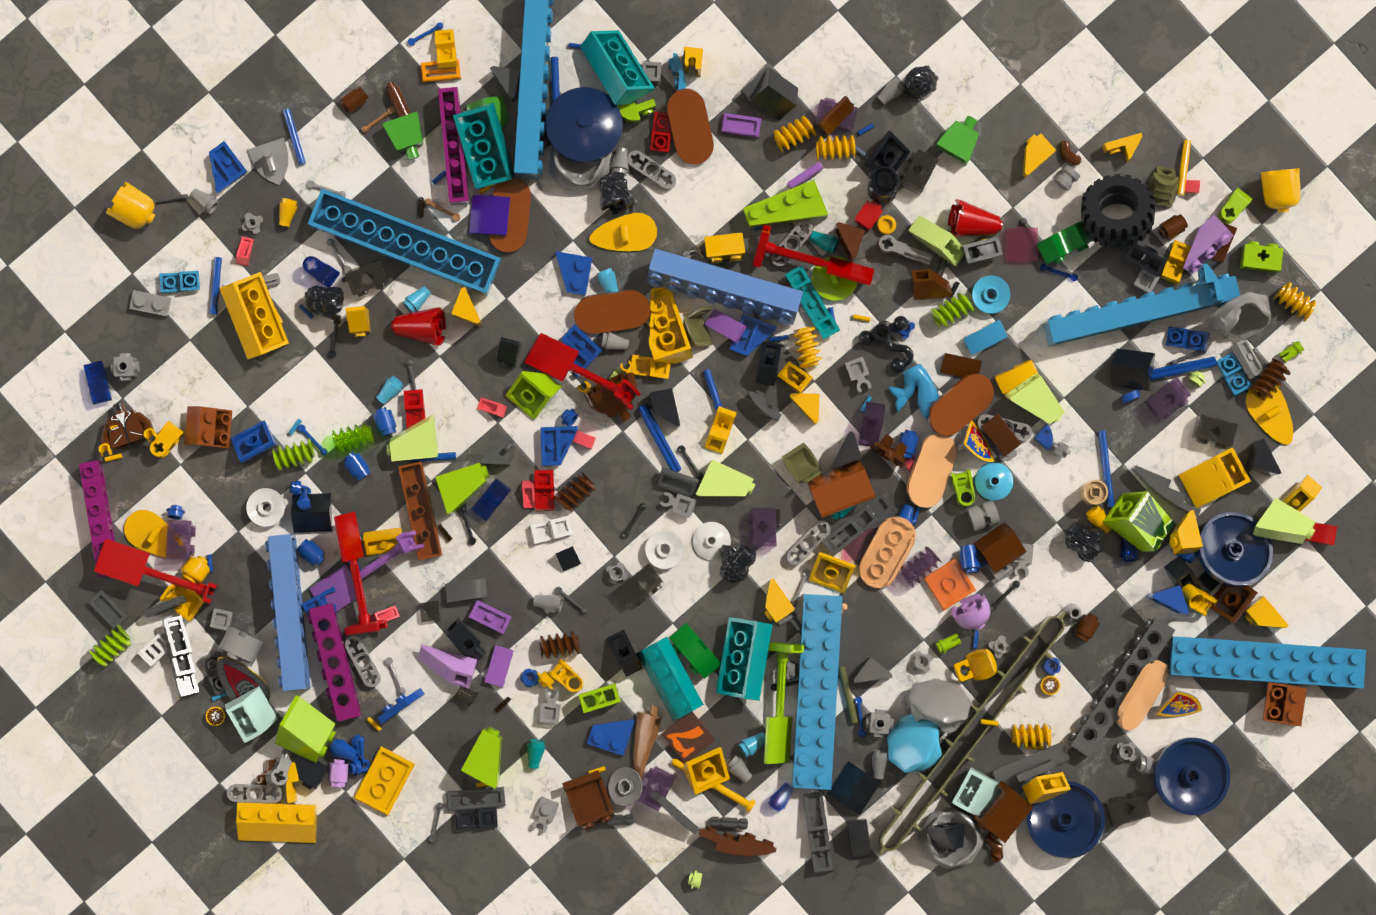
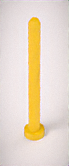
(723, 790)

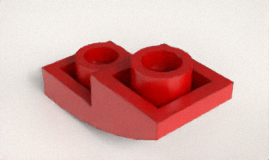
(661, 132)

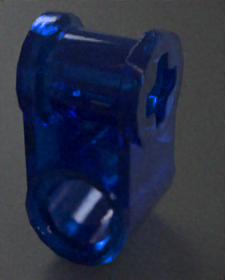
(323, 272)

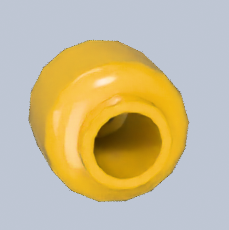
(195, 569)

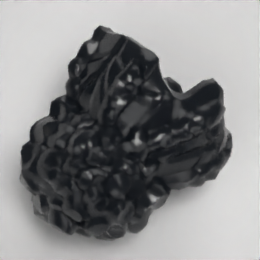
(920, 82)
(883, 184)
(615, 193)
(324, 301)
(1084, 541)
(736, 562)

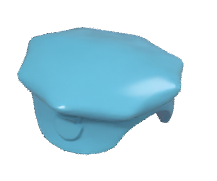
(914, 744)

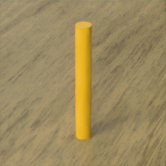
(1183, 167)

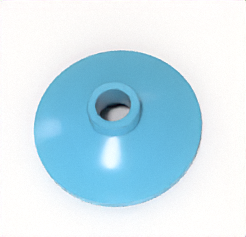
(997, 287)
(986, 488)

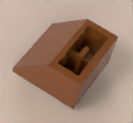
(208, 427)
(1284, 704)

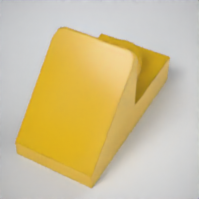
(1128, 145)

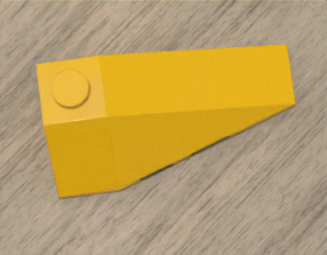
(667, 333)

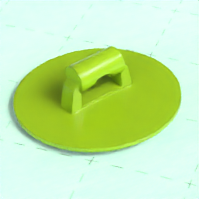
(831, 286)

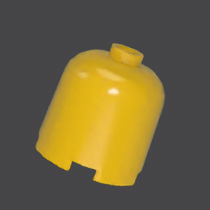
(1281, 189)
(132, 207)

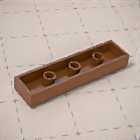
(420, 510)

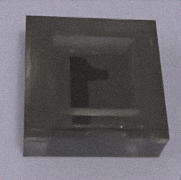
(430, 611)

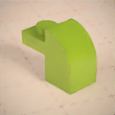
(631, 112)

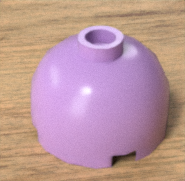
(972, 613)

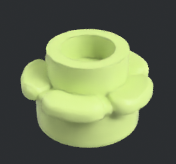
(1196, 379)
(695, 879)

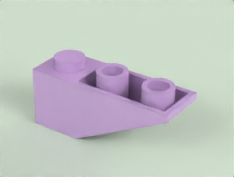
(1208, 241)
(451, 666)

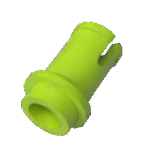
(1290, 352)
(947, 643)

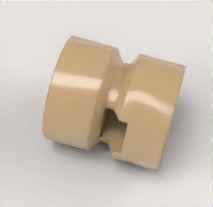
(1094, 492)

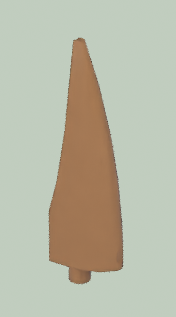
(646, 732)

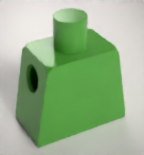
(406, 134)
(959, 140)

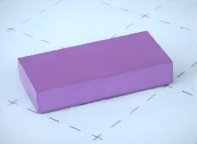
(741, 125)
(804, 176)
(725, 325)
(499, 666)

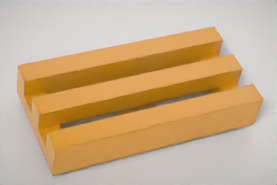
(437, 71)

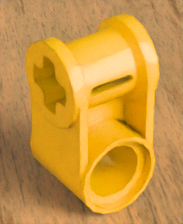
(168, 437)
(1198, 599)
(566, 675)

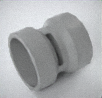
(1066, 178)

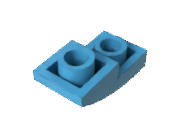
(677, 70)
(1207, 277)
(179, 282)
(985, 337)
(1233, 374)

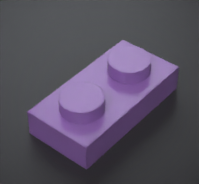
(490, 616)

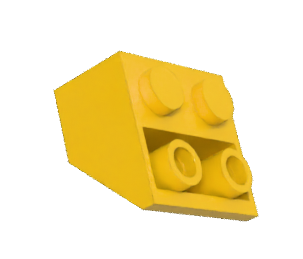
(724, 247)

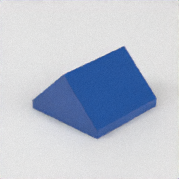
(254, 442)
(1170, 598)

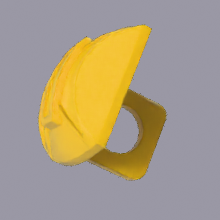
(193, 600)
(980, 663)

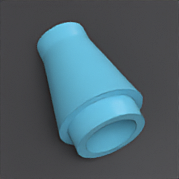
(608, 280)
(416, 300)
(390, 389)
(752, 744)

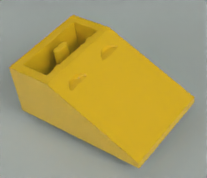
(1214, 477)

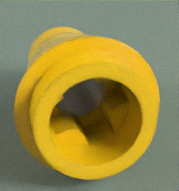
(287, 211)
(1096, 516)

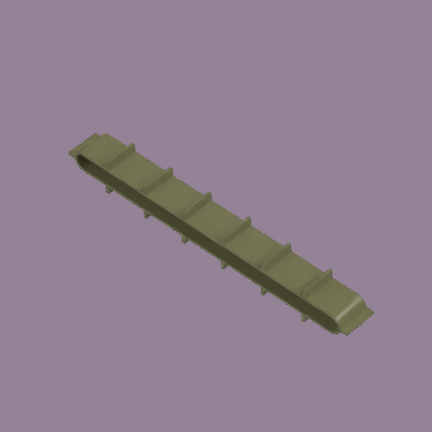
(1028, 641)

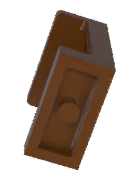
(589, 800)
(1004, 814)

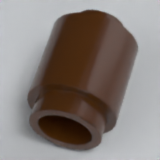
(353, 99)
(1172, 227)
(1086, 627)

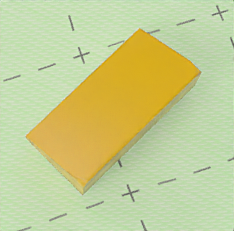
(380, 541)

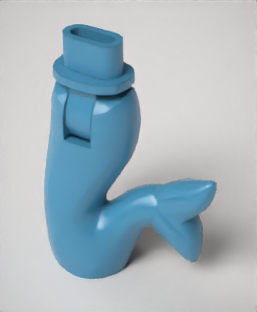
(927, 391)

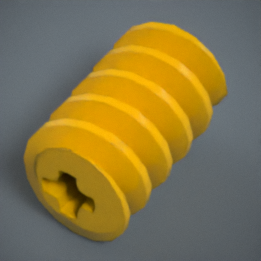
(793, 133)
(835, 147)
(1295, 300)
(807, 347)
(1031, 735)

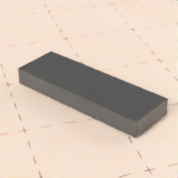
(475, 798)
(674, 812)

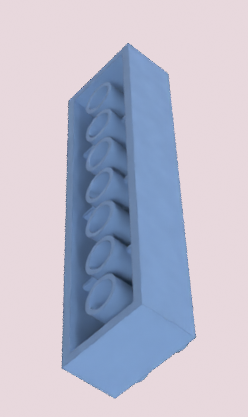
(724, 287)
(288, 612)

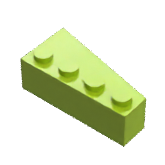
(787, 207)

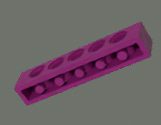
(453, 149)
(96, 506)
(338, 710)

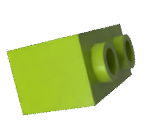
(1251, 261)
(599, 698)

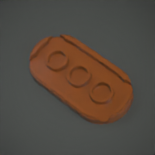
(690, 126)
(518, 215)
(612, 311)
(960, 404)

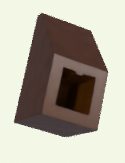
(929, 285)

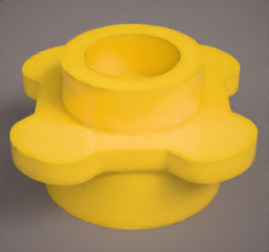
(545, 679)

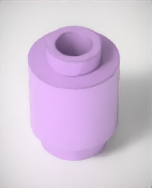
(338, 773)

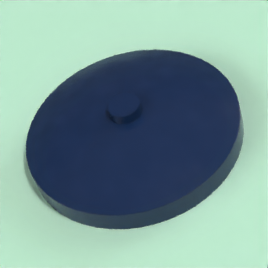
(584, 125)
(1232, 551)
(1192, 776)
(1067, 823)

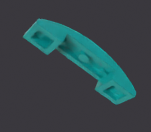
(812, 303)

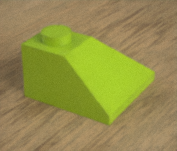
(533, 392)

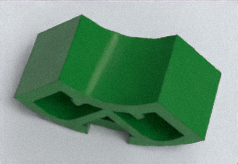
(1064, 243)
(695, 651)

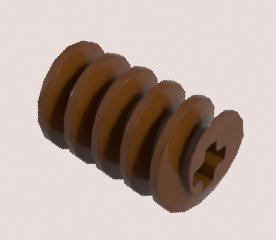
(1269, 379)
(575, 492)
(559, 645)

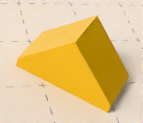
(794, 377)
(808, 404)

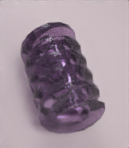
(920, 566)

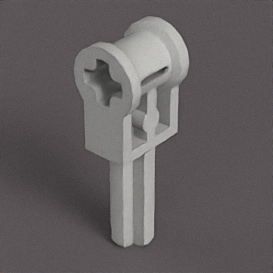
(901, 249)
(281, 768)

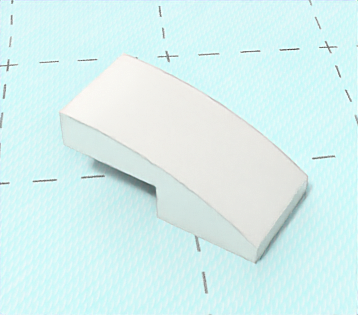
(551, 530)

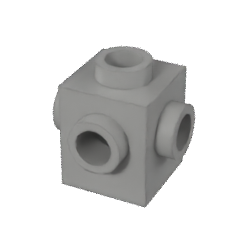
(131, 370)
(871, 723)

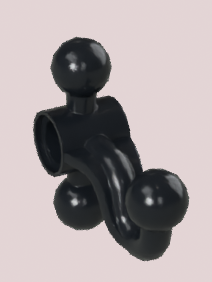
(900, 323)

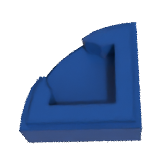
(1045, 437)

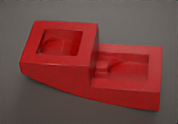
(414, 406)
(544, 490)
(1324, 534)

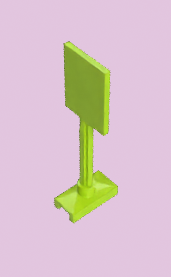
(780, 727)

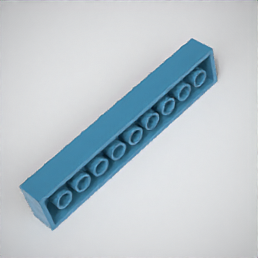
(533, 89)
(404, 242)
(1136, 311)
(1266, 662)
(817, 692)

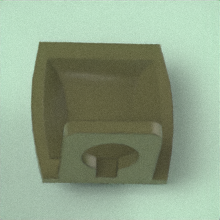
(1164, 186)
(696, 329)
(802, 464)

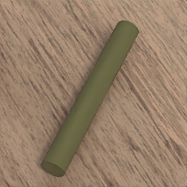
(847, 694)

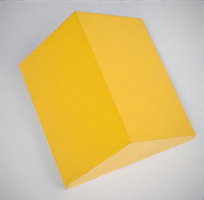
(465, 310)
(831, 572)
(706, 770)

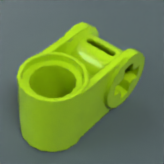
(1235, 205)
(963, 486)

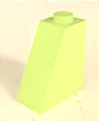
(937, 240)
(1037, 399)
(415, 442)
(724, 482)
(1284, 524)

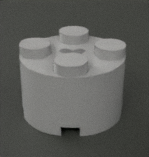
(240, 646)

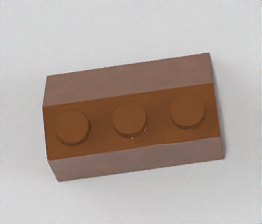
(841, 489)

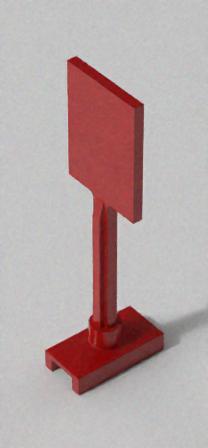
(834, 266)
(558, 359)
(351, 550)
(130, 564)

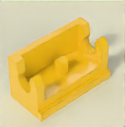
(693, 57)

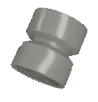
(983, 515)

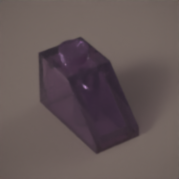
(871, 423)

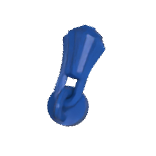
(303, 501)
(356, 767)

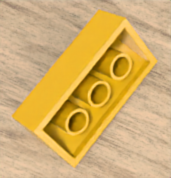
(254, 315)
(276, 822)

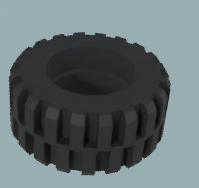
(1117, 190)

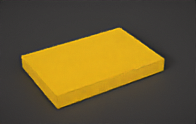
(384, 780)

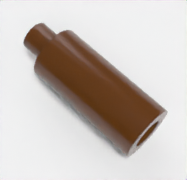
(397, 100)

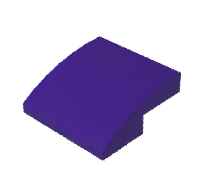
(489, 215)

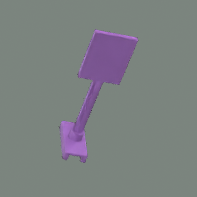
(342, 578)

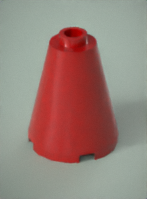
(972, 221)
(421, 326)

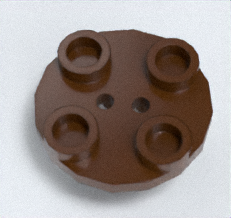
(884, 450)

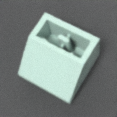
(251, 714)
(977, 793)

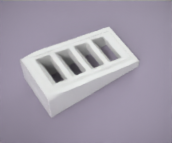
(152, 662)

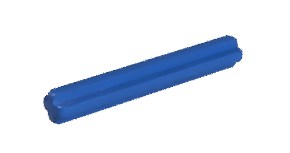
(1183, 368)
(659, 438)

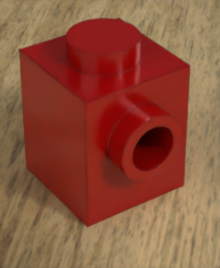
(868, 215)

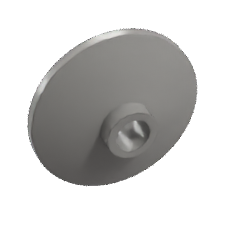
(618, 786)

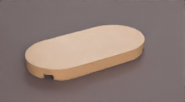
(931, 470)
(887, 552)
(1142, 695)

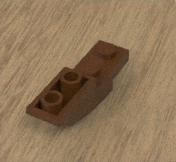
(745, 846)

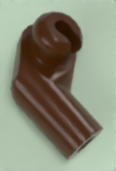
(1067, 155)
(261, 779)
(996, 848)

